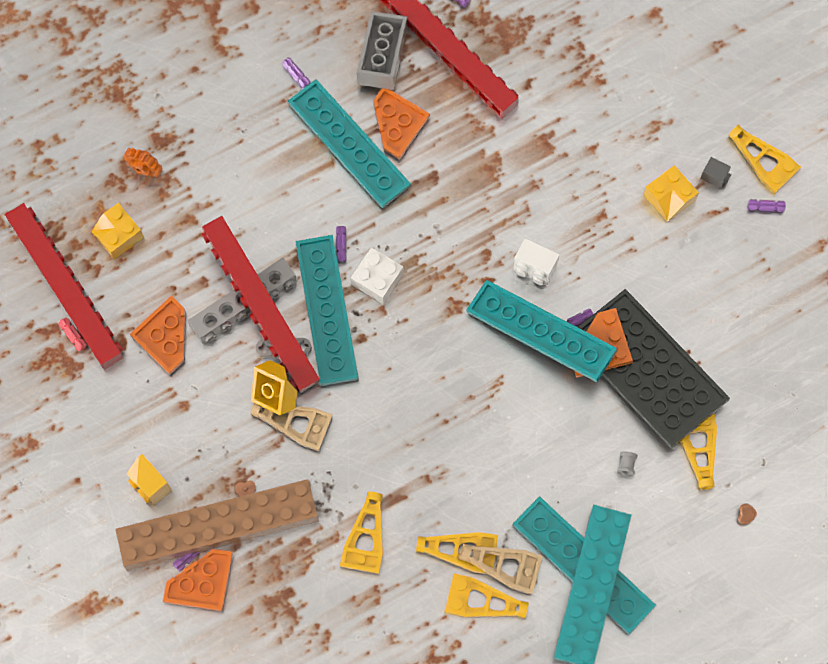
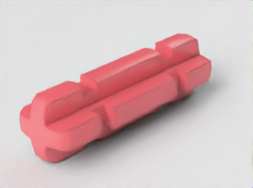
(72, 334)

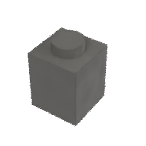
(716, 172)

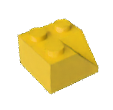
(670, 193)
(117, 231)
(272, 388)
(148, 480)

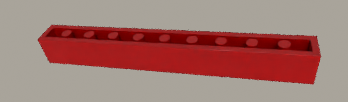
(456, 55)
(65, 288)
(260, 304)

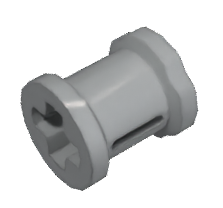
(627, 463)

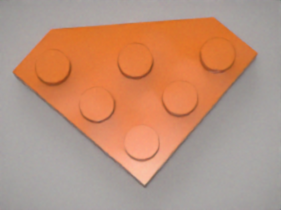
(398, 121)
(609, 329)
(164, 335)
(202, 582)

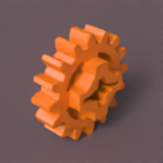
(142, 162)

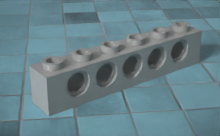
(231, 301)

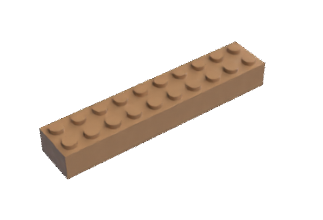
(216, 525)

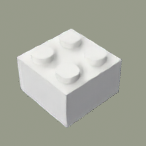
(535, 262)
(377, 275)

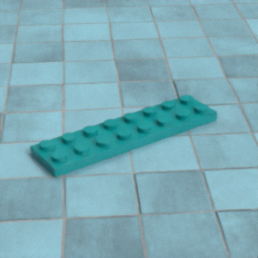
(349, 143)
(326, 310)
(542, 330)
(563, 546)
(592, 586)

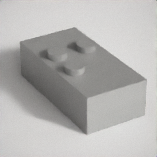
(382, 50)

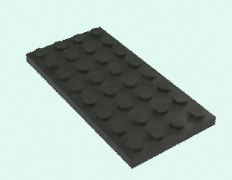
(663, 378)

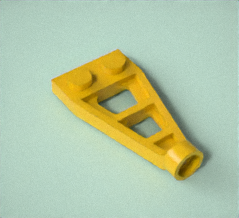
(779, 174)
(710, 428)
(478, 538)
(361, 559)
(459, 594)

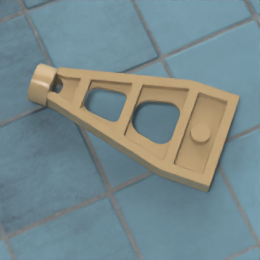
(315, 431)
(526, 572)

